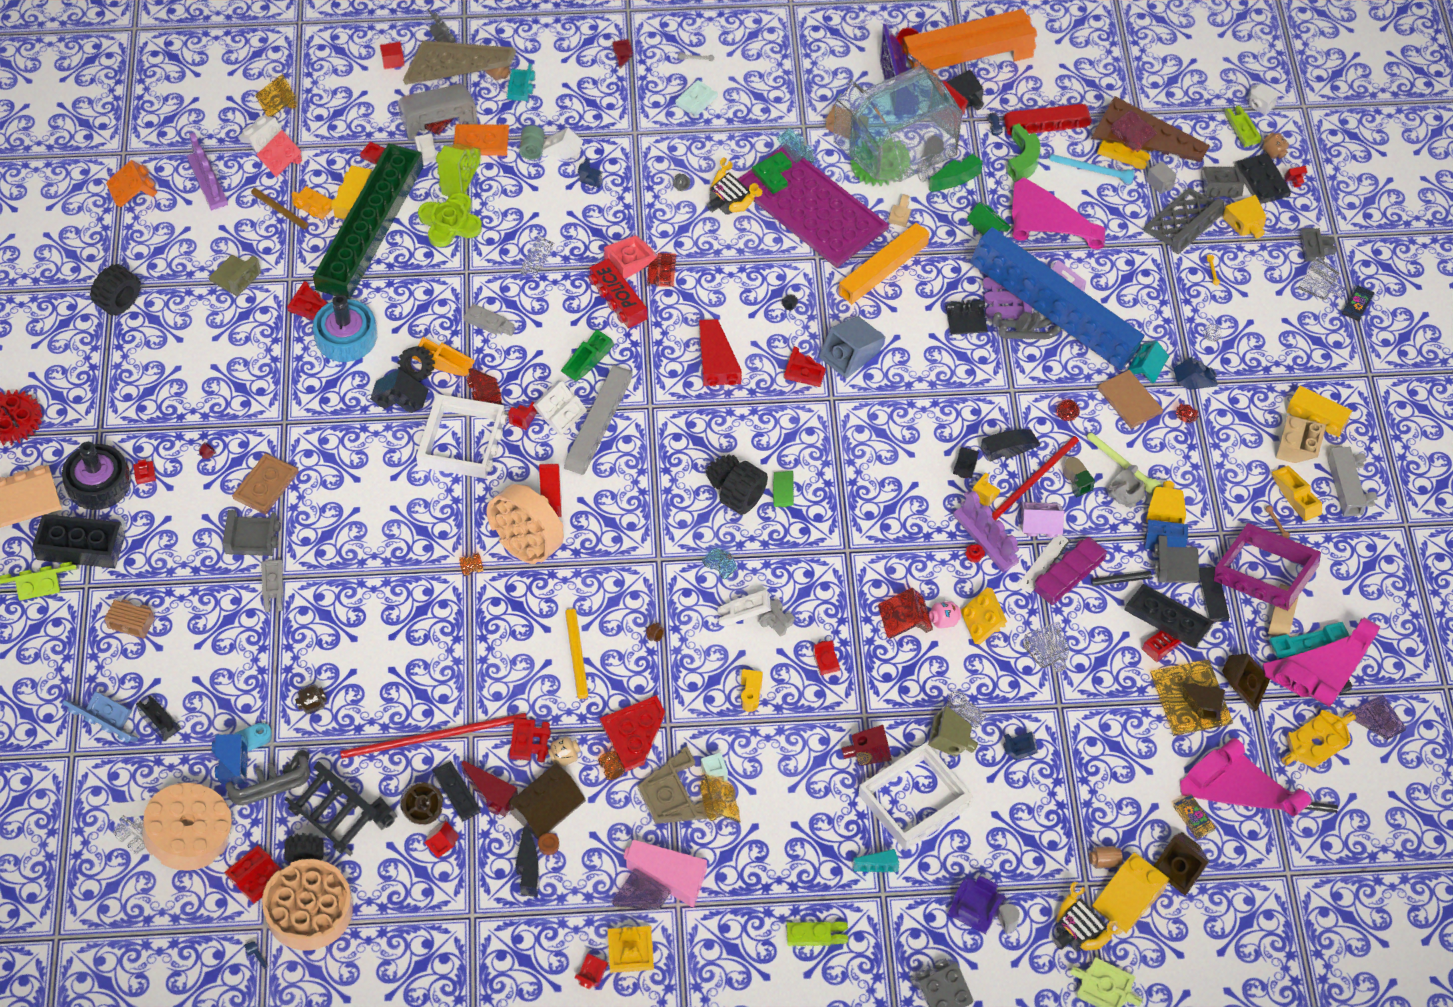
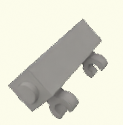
(1347, 481)

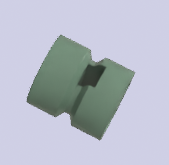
(531, 142)

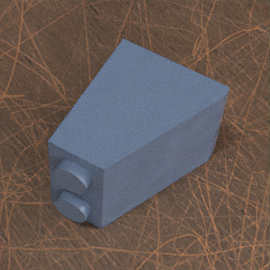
(851, 346)

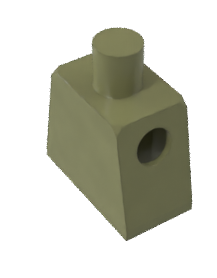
(951, 733)

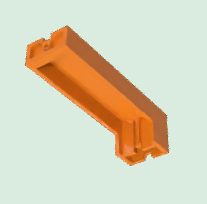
(974, 40)

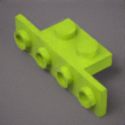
(38, 584)

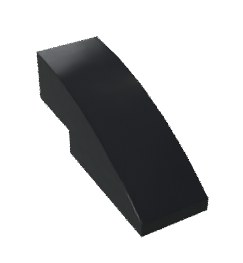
(1009, 444)
(528, 865)

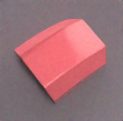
(629, 255)

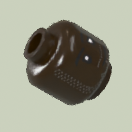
(311, 699)

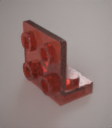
(904, 613)

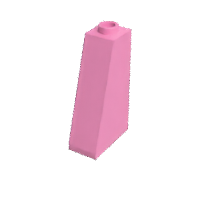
(672, 869)

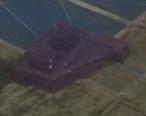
(1379, 718)
(641, 892)

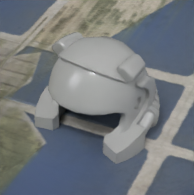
(1126, 487)

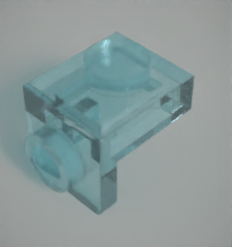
(720, 561)

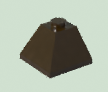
(1246, 678)
(1182, 862)

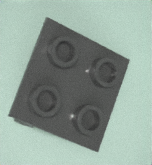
(440, 30)

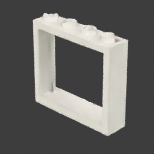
(467, 407)
(935, 821)

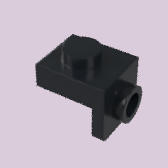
(966, 463)
(388, 815)

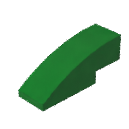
(956, 173)
(588, 356)

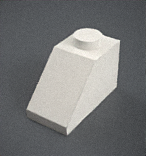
(562, 144)

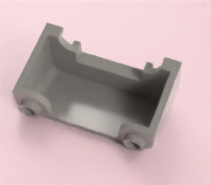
(436, 106)

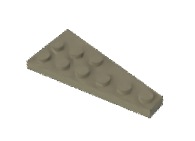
(449, 59)

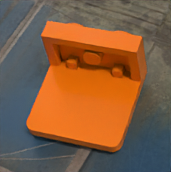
(129, 182)

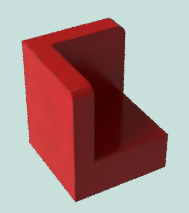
(392, 55)
(522, 416)
(441, 839)

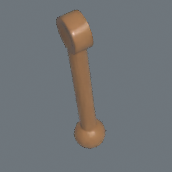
(1269, 509)

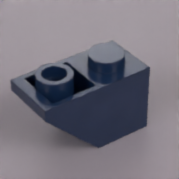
(1195, 375)

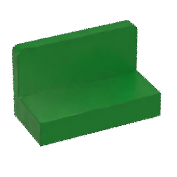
(984, 218)

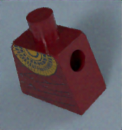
(869, 747)

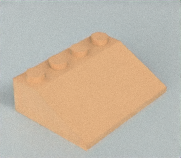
(27, 495)

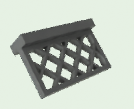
(1195, 225)

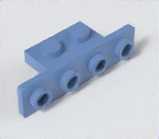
(106, 713)

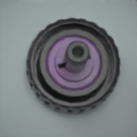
(96, 476)

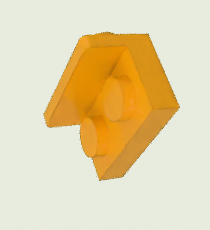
(312, 202)

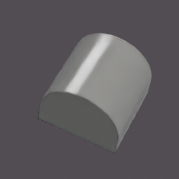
(1008, 917)

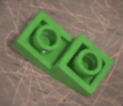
(783, 489)

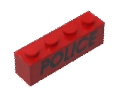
(617, 293)

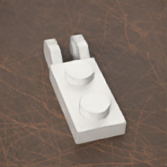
(744, 608)

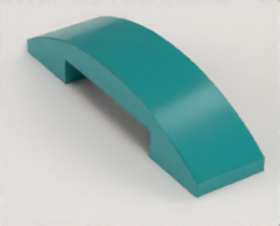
(1289, 646)

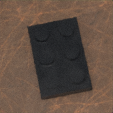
(1263, 178)

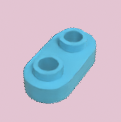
(253, 738)

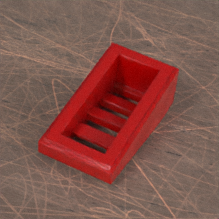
(1154, 652)

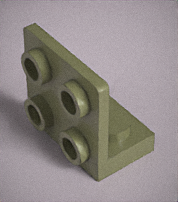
(235, 274)

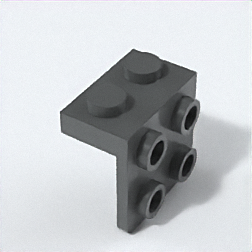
(1176, 563)
(943, 985)

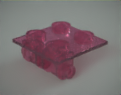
(1134, 129)

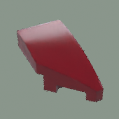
(622, 51)

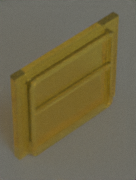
(1170, 691)

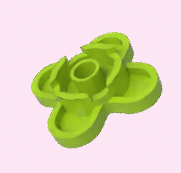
(449, 219)

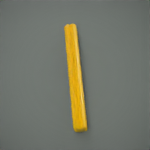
(576, 653)

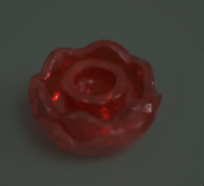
(1186, 413)
(1070, 414)

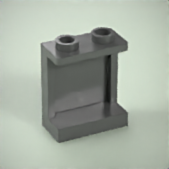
(250, 535)

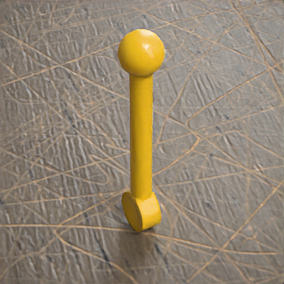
(1210, 258)

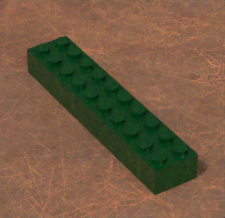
(368, 221)

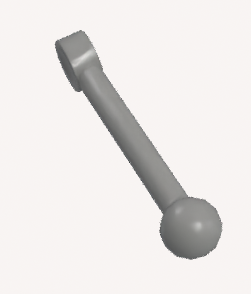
(682, 56)

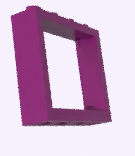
(1274, 544)

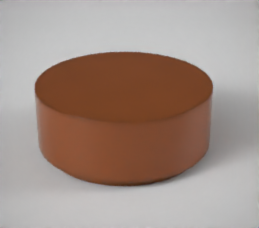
(548, 844)

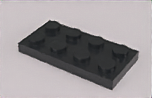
(1169, 616)

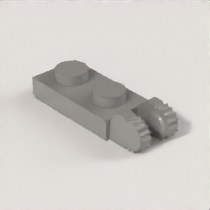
(272, 583)

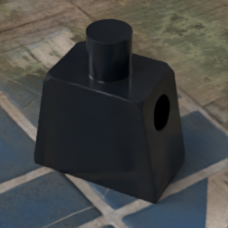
(969, 88)

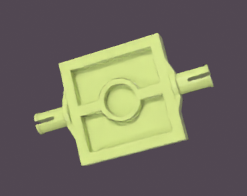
(1105, 985)

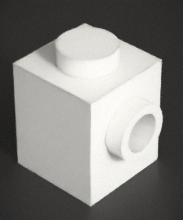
(1263, 99)

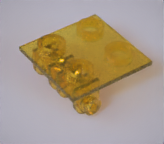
(276, 96)
(719, 799)

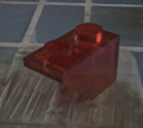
(484, 387)

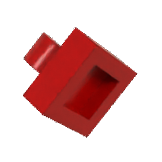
(1296, 175)
(144, 472)

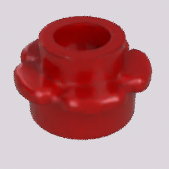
(975, 557)

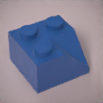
(232, 758)

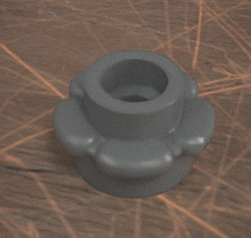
(685, 182)

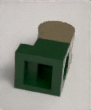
(1079, 476)

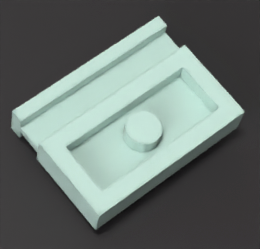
(696, 98)

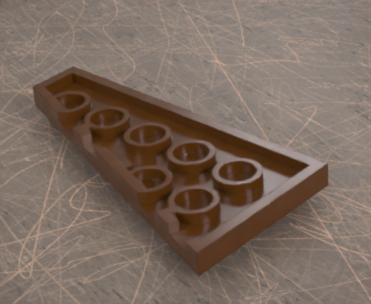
(1167, 140)

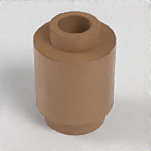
(1105, 857)

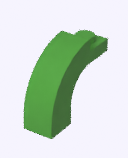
(1027, 162)

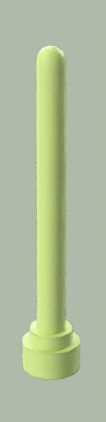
(1149, 483)

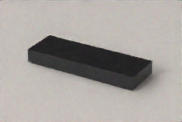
(1213, 595)
(456, 791)

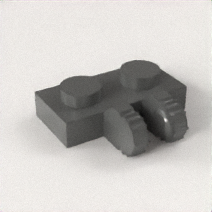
(1316, 245)

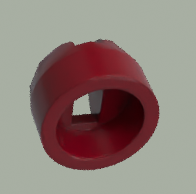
(206, 451)

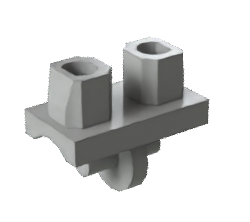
(776, 618)

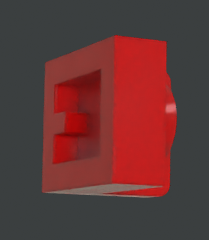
(825, 657)

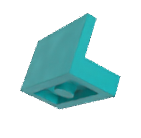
(1149, 360)

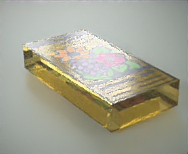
(1194, 816)

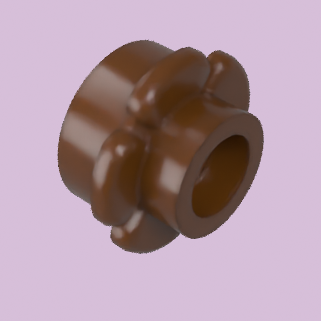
(655, 632)

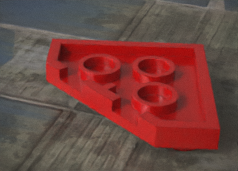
(634, 731)

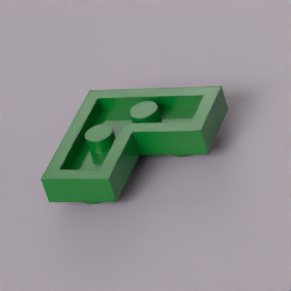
(769, 172)

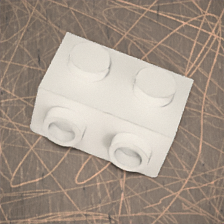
(260, 132)

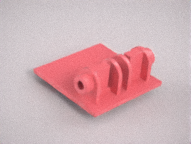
(280, 153)

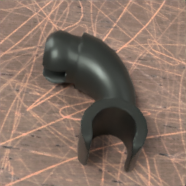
(295, 761)

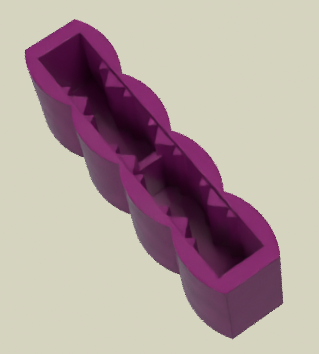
(1070, 570)

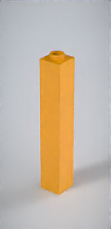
(883, 263)

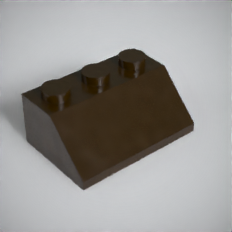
(547, 801)

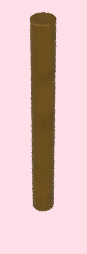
(276, 206)

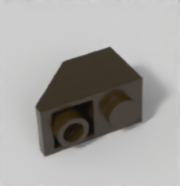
(1205, 701)

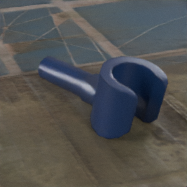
(252, 948)

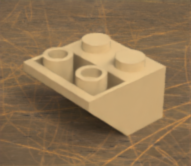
(1300, 440)

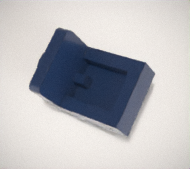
(589, 175)
(1020, 746)

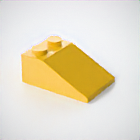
(1131, 892)

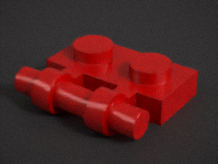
(523, 737)

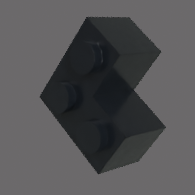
(399, 389)

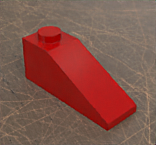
(551, 486)

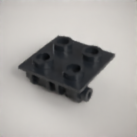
(966, 317)

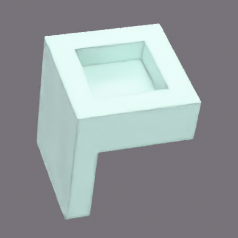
(714, 766)

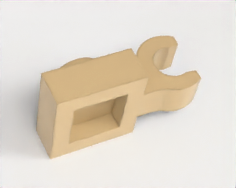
(901, 214)

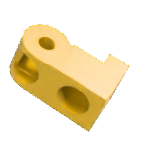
(751, 695)

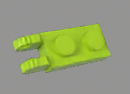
(1243, 126)
(815, 933)

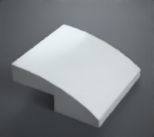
(559, 407)

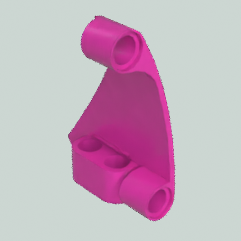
(1326, 669)

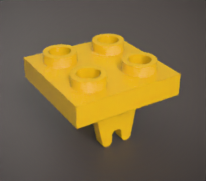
(983, 616)
(630, 949)

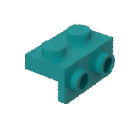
(521, 84)

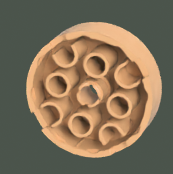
(525, 523)
(186, 826)
(313, 924)

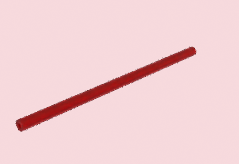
(431, 736)

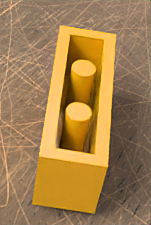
(349, 191)
(1316, 408)

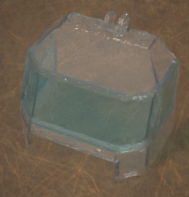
(899, 125)

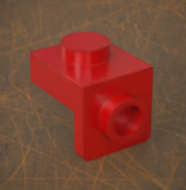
(591, 971)

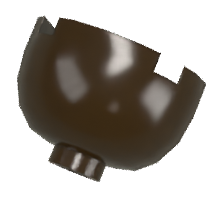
(421, 803)

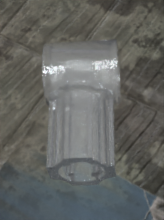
(966, 709)

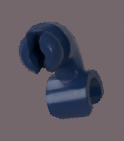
(996, 129)

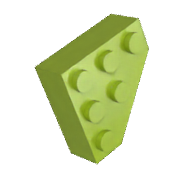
(457, 167)

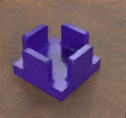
(976, 903)

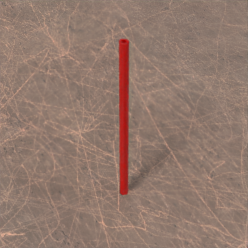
(1034, 478)

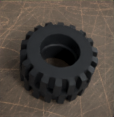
(115, 289)
(743, 487)

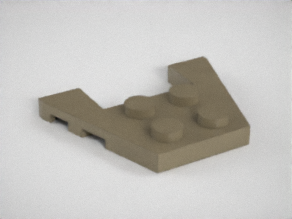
(666, 795)

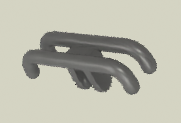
(1025, 326)
(269, 787)

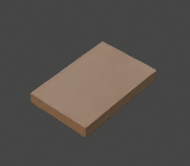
(1130, 399)
(265, 483)

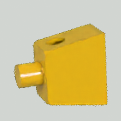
(1246, 216)
(1167, 504)

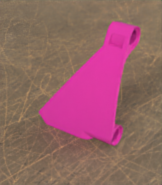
(1041, 211)
(1233, 779)

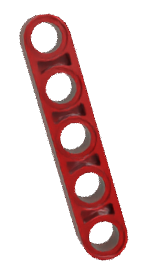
(1049, 118)

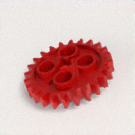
(25, 413)

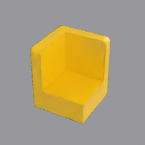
(986, 492)

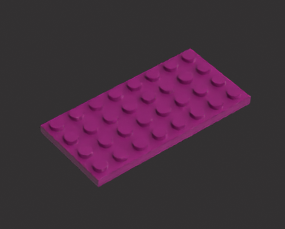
(819, 211)

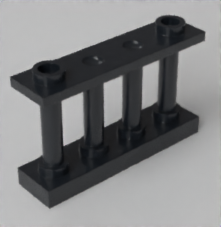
(338, 789)

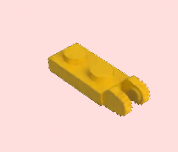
(1124, 154)

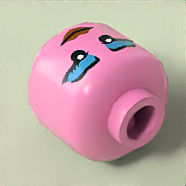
(945, 614)

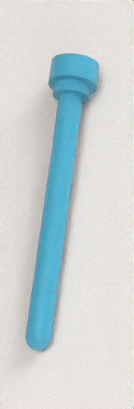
(1125, 175)

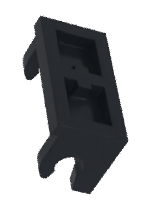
(157, 718)

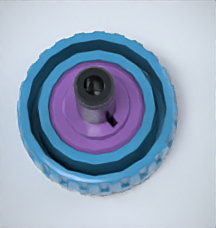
(344, 330)

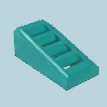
(877, 862)

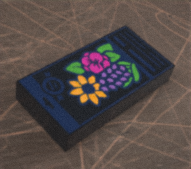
(1358, 303)

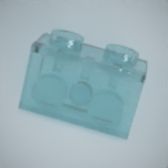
(795, 147)

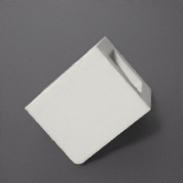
(426, 145)

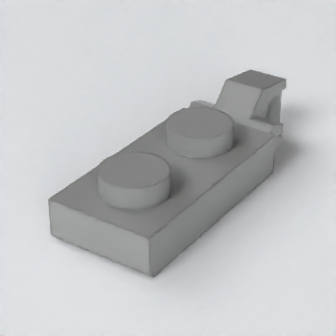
(488, 321)

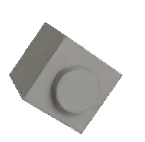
(1161, 177)

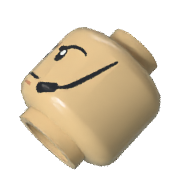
(564, 751)

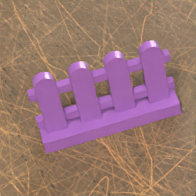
(205, 176)
(1003, 297)
(987, 532)

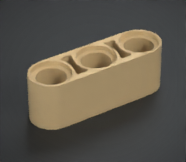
(1282, 619)

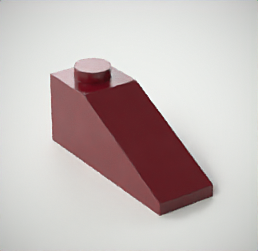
(491, 789)

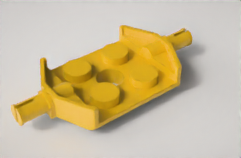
(1326, 727)

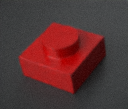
(372, 152)

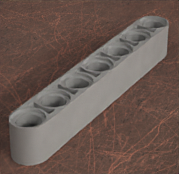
(598, 420)

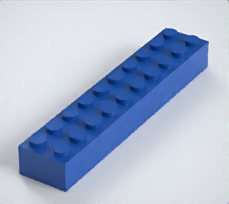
(1056, 298)

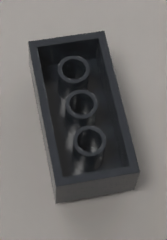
(78, 541)

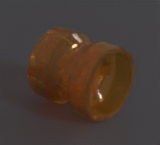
(471, 564)
(610, 763)

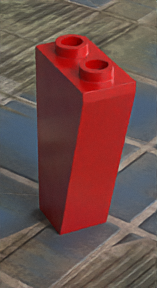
(717, 356)

